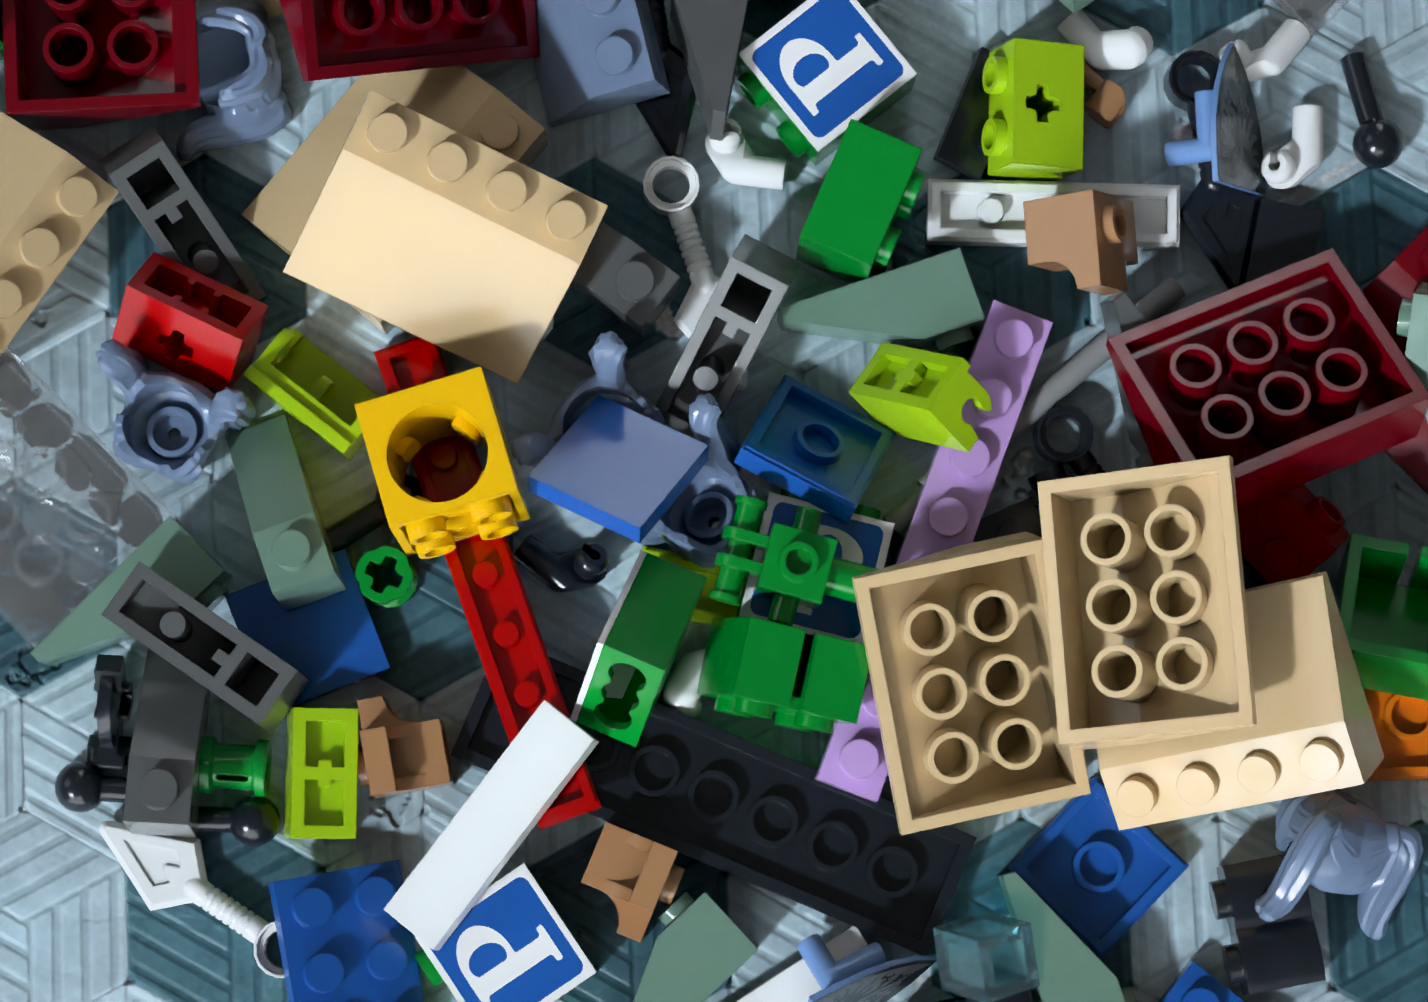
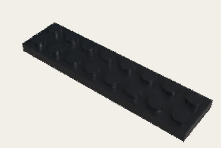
(757, 818)

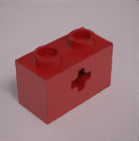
(189, 322)

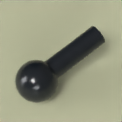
(1376, 140)
(366, 518)
(84, 787)
(250, 820)

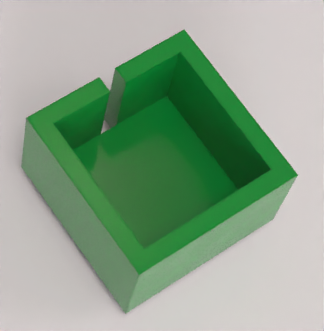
(857, 204)
(1385, 619)
(770, 668)

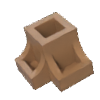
(1083, 234)
(400, 754)
(633, 875)

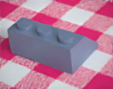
(596, 57)

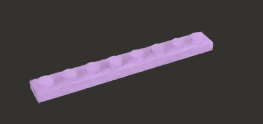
(949, 510)

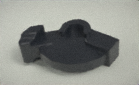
(113, 706)

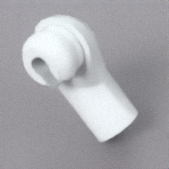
(1110, 48)
(1275, 54)
(1301, 154)
(739, 163)
(683, 682)

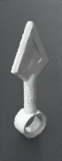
(688, 237)
(173, 873)

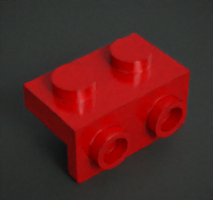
(1290, 534)

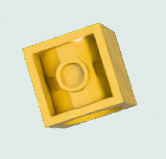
(410, 419)

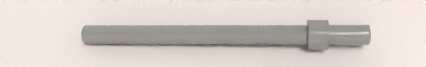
(1058, 385)

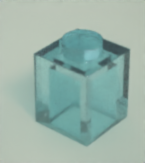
(986, 956)

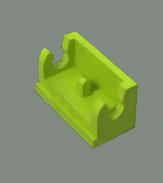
(312, 390)
(920, 395)
(321, 773)

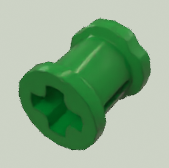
(381, 558)
(235, 766)

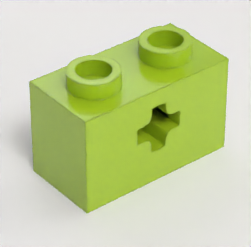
(1034, 110)

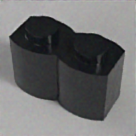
(1264, 953)

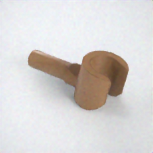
(1107, 101)

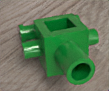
(795, 563)

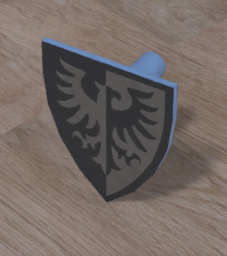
(1225, 130)
(861, 975)

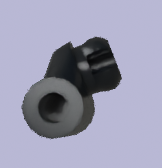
(566, 570)

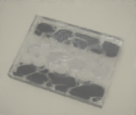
(64, 505)

